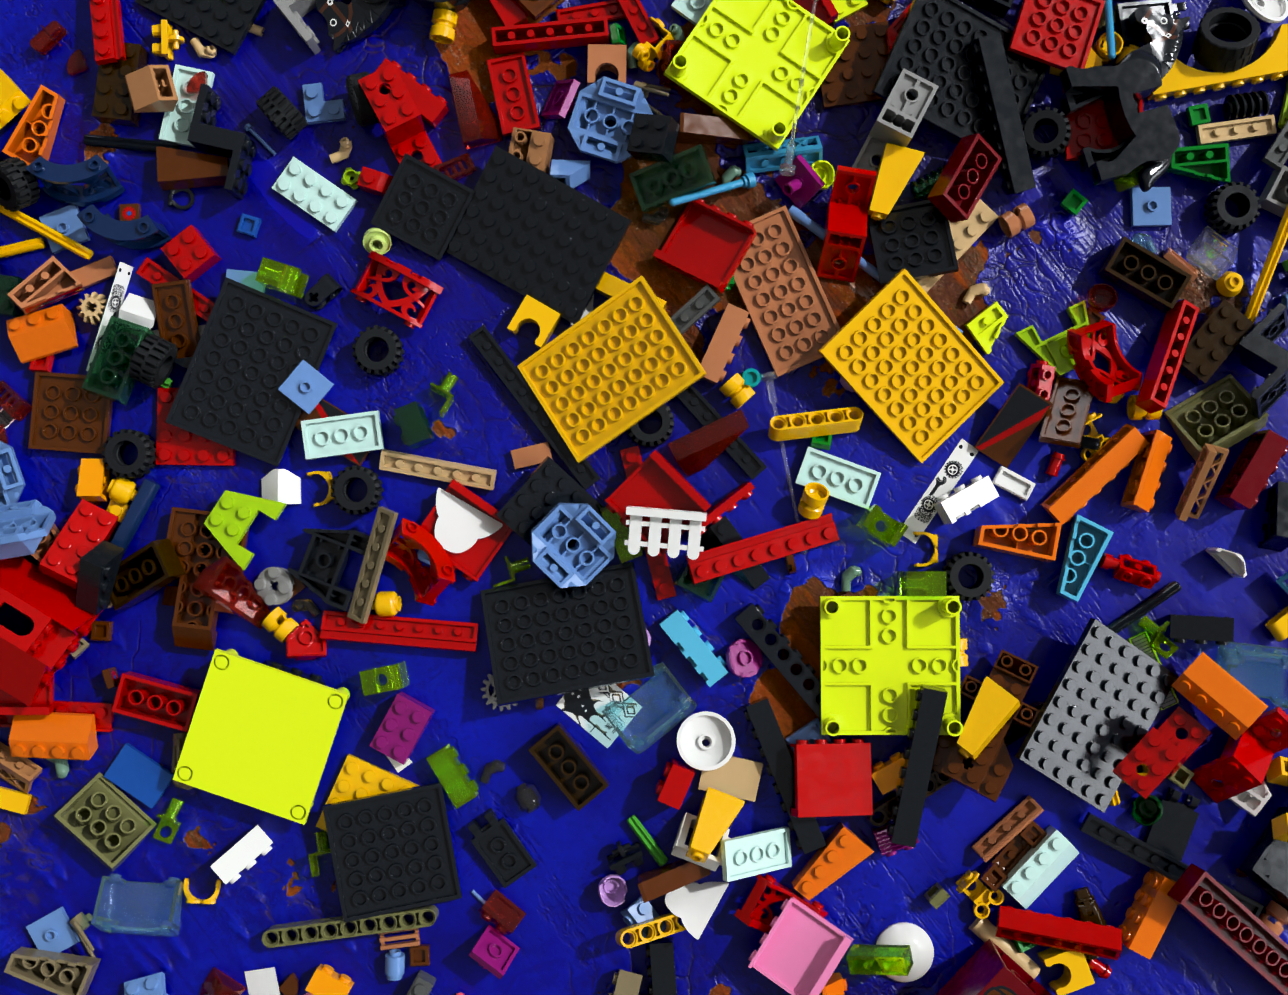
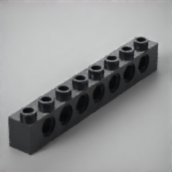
(809, 695)

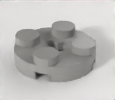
(285, 585)

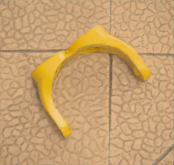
(328, 477)
(934, 559)
(193, 900)

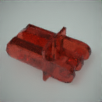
(48, 37)

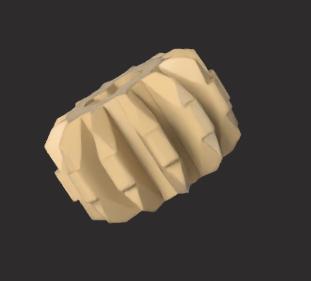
(87, 307)

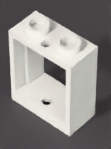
(680, 849)

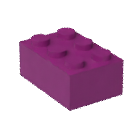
(402, 727)

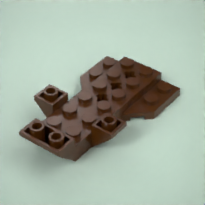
(194, 612)
(993, 763)

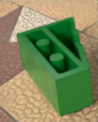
(1203, 163)

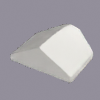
(138, 310)
(281, 487)
(1230, 561)
(1252, 800)

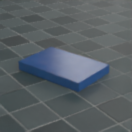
(139, 775)

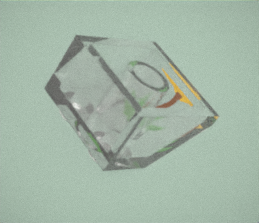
(1212, 253)

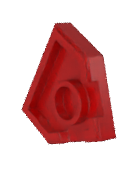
(305, 643)

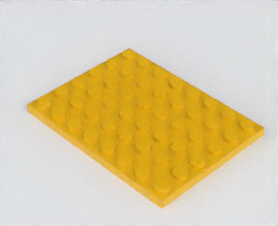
(911, 366)
(611, 369)

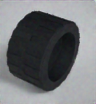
(1230, 24)

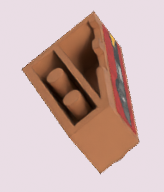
(45, 286)

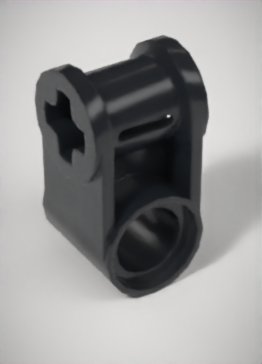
(324, 291)

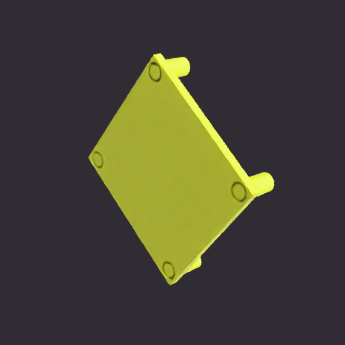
(750, 61)
(880, 654)
(260, 736)

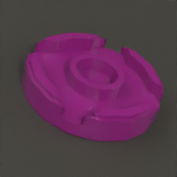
(744, 658)

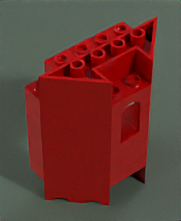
(33, 659)

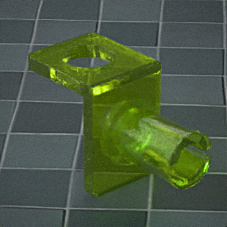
(1127, 181)
(444, 390)
(513, 568)
(1158, 637)
(169, 819)
(322, 848)

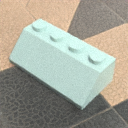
(1039, 867)

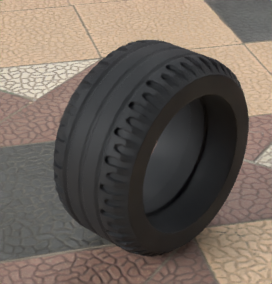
(361, 107)

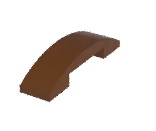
(1011, 854)

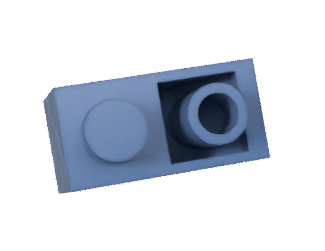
(570, 171)

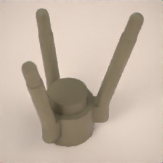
(646, 88)
(178, 743)
(80, 924)

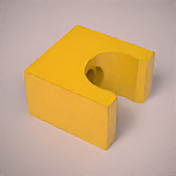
(537, 313)
(1075, 973)

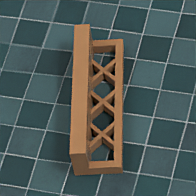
(1198, 479)
(17, 769)

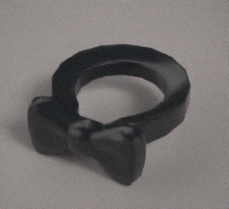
(171, 202)

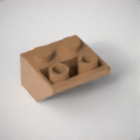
(151, 89)
(532, 147)

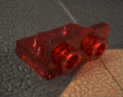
(502, 913)

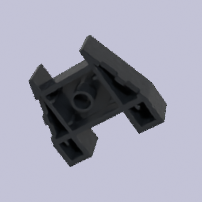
(326, 563)

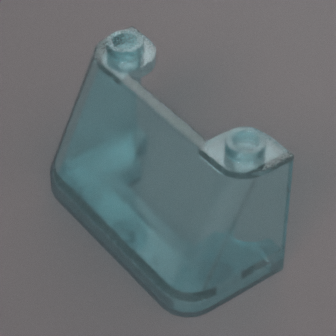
(1258, 668)
(650, 710)
(138, 906)

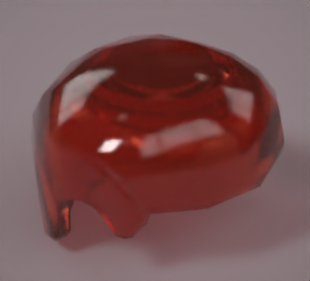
(1102, 297)

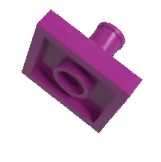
(561, 99)
(802, 185)
(494, 952)

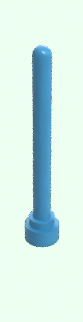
(1109, 29)
(747, 181)

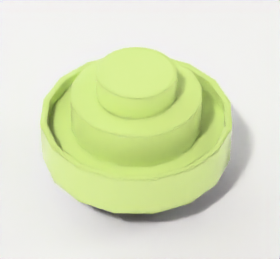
(377, 240)

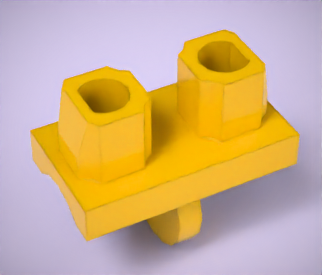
(169, 40)

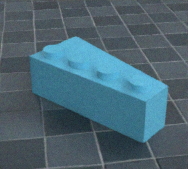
(1083, 551)
(693, 647)

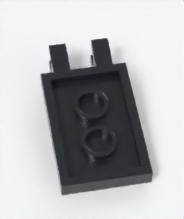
(1124, 10)
(1175, 826)
(501, 848)

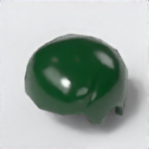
(1147, 811)

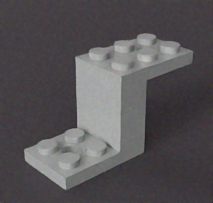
(293, 12)
(897, 118)

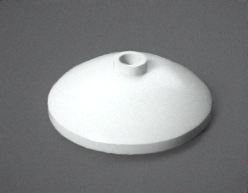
(1267, 10)
(708, 727)
(920, 944)

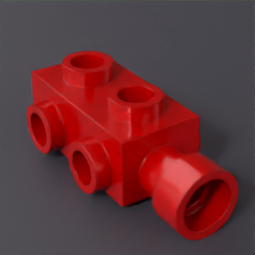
(1043, 378)
(1131, 570)

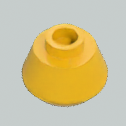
(1229, 284)

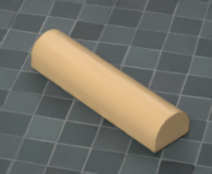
(986, 930)

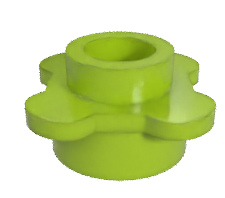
(349, 172)

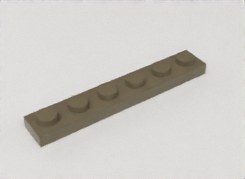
(372, 564)

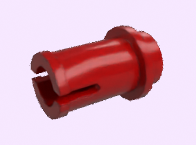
(1055, 464)
(1101, 969)

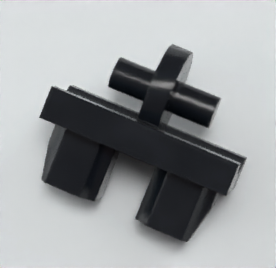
(623, 855)

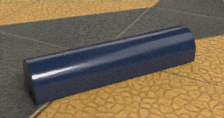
(135, 513)

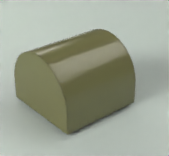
(1181, 777)
(936, 895)

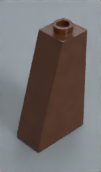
(710, 130)
(189, 169)
(669, 878)

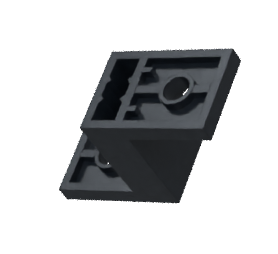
(221, 141)
(1267, 359)

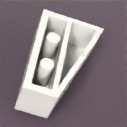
(965, 499)
(242, 855)

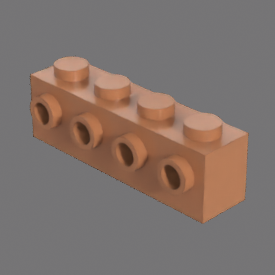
(723, 341)

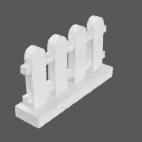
(655, 527)

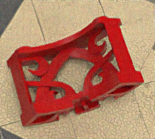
(380, 265)
(1106, 344)
(405, 558)
(751, 914)

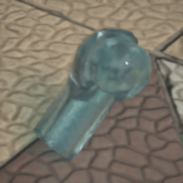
(1145, 241)

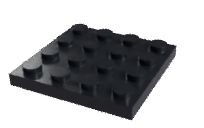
(422, 207)
(914, 239)
(539, 495)

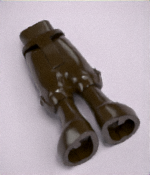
(1087, 910)

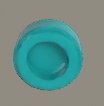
(751, 377)

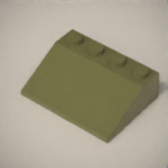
(1215, 416)
(105, 821)

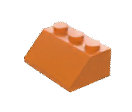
(42, 333)

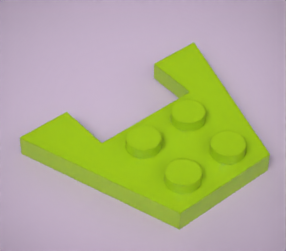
(1055, 348)
(233, 518)

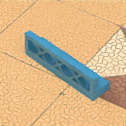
(770, 160)

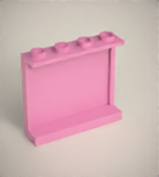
(800, 950)

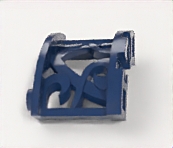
(59, 180)
(132, 234)

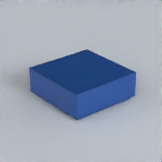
(249, 225)

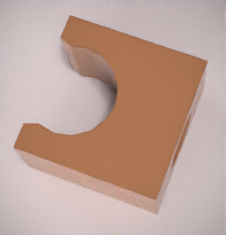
(606, 58)

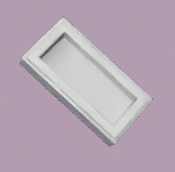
(1013, 483)

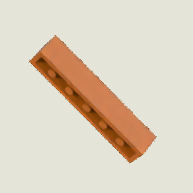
(1095, 474)

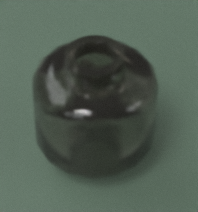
(527, 798)

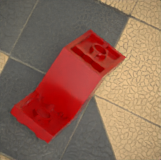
(398, 115)
(846, 223)
(1161, 752)
(1245, 759)

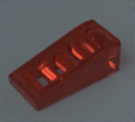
(451, 164)
(20, 408)

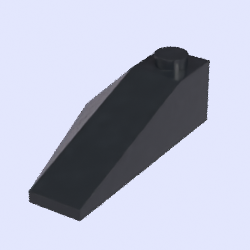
(724, 533)

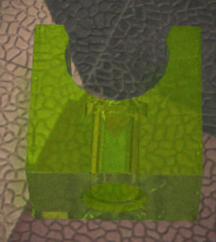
(282, 278)
(893, 529)
(923, 583)
(396, 678)

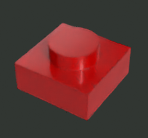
(42, 365)

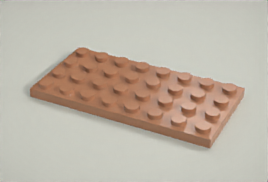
(784, 294)

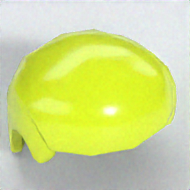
(825, 172)

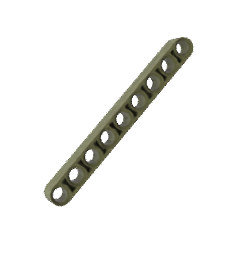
(342, 931)

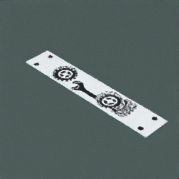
(114, 303)
(942, 483)

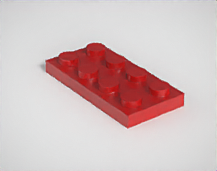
(513, 93)
(728, 503)

